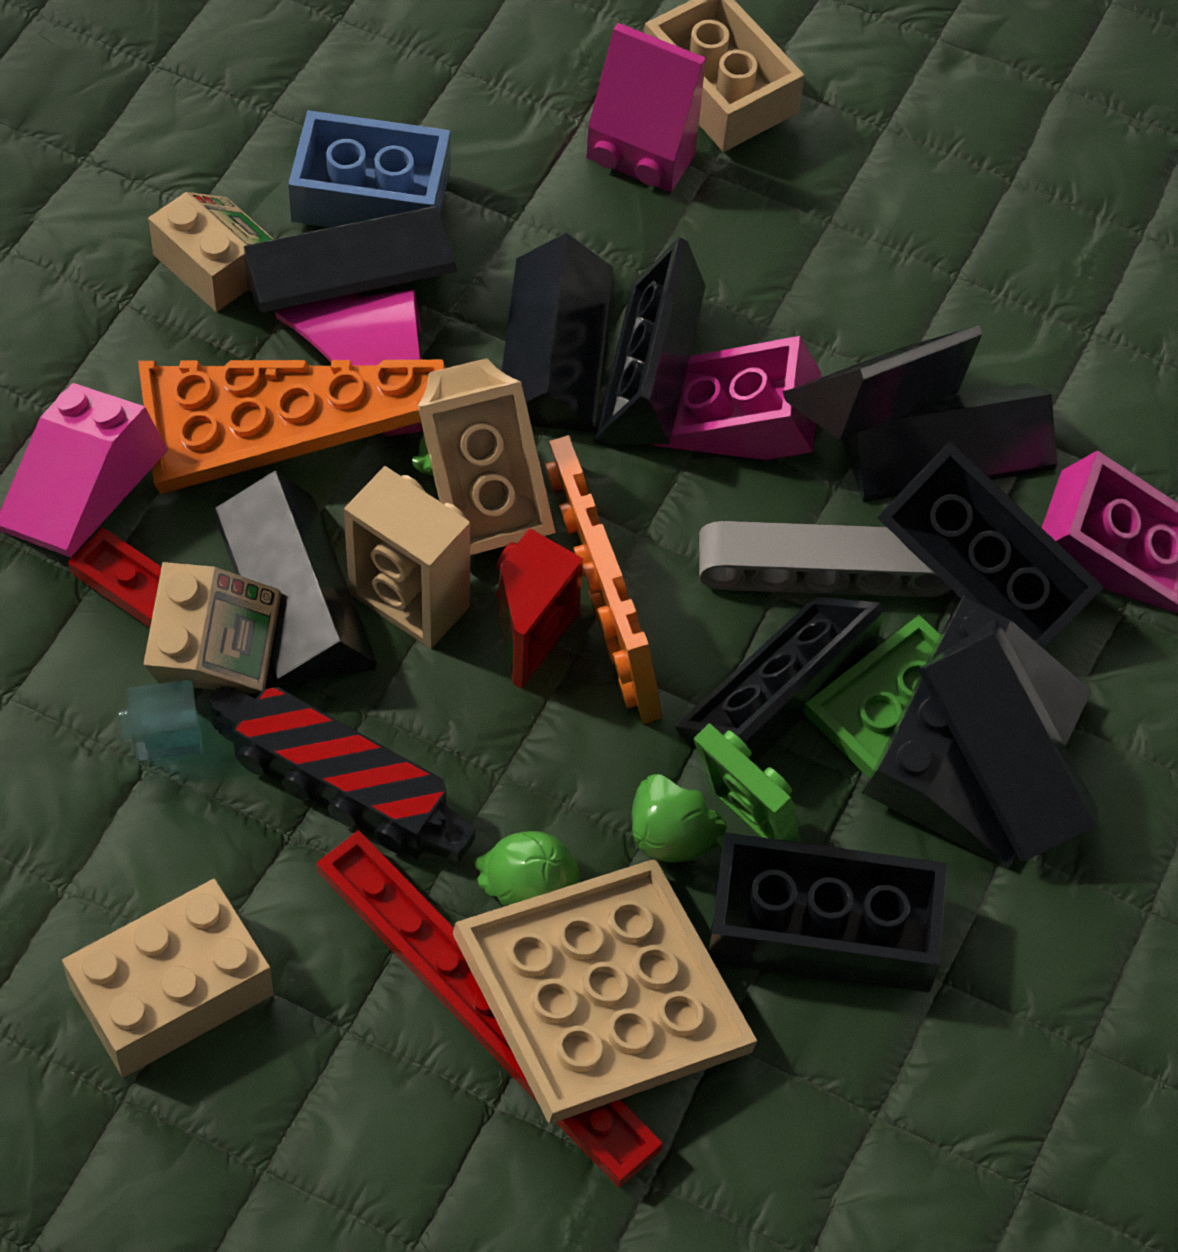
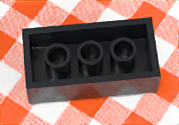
(828, 912)

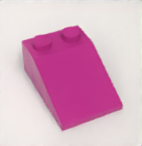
(646, 108)
(737, 402)
(79, 468)
(1117, 529)

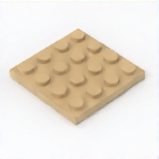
(603, 990)

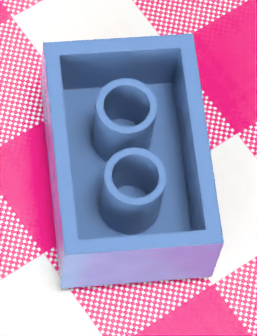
(366, 169)

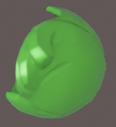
(674, 821)
(526, 867)

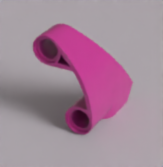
(361, 330)

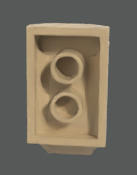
(485, 453)

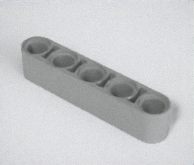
(812, 560)

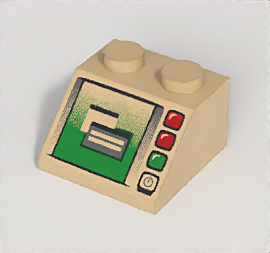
(204, 245)
(211, 628)

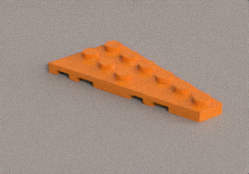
(271, 411)
(607, 589)

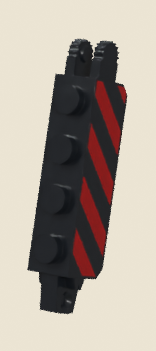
(341, 771)

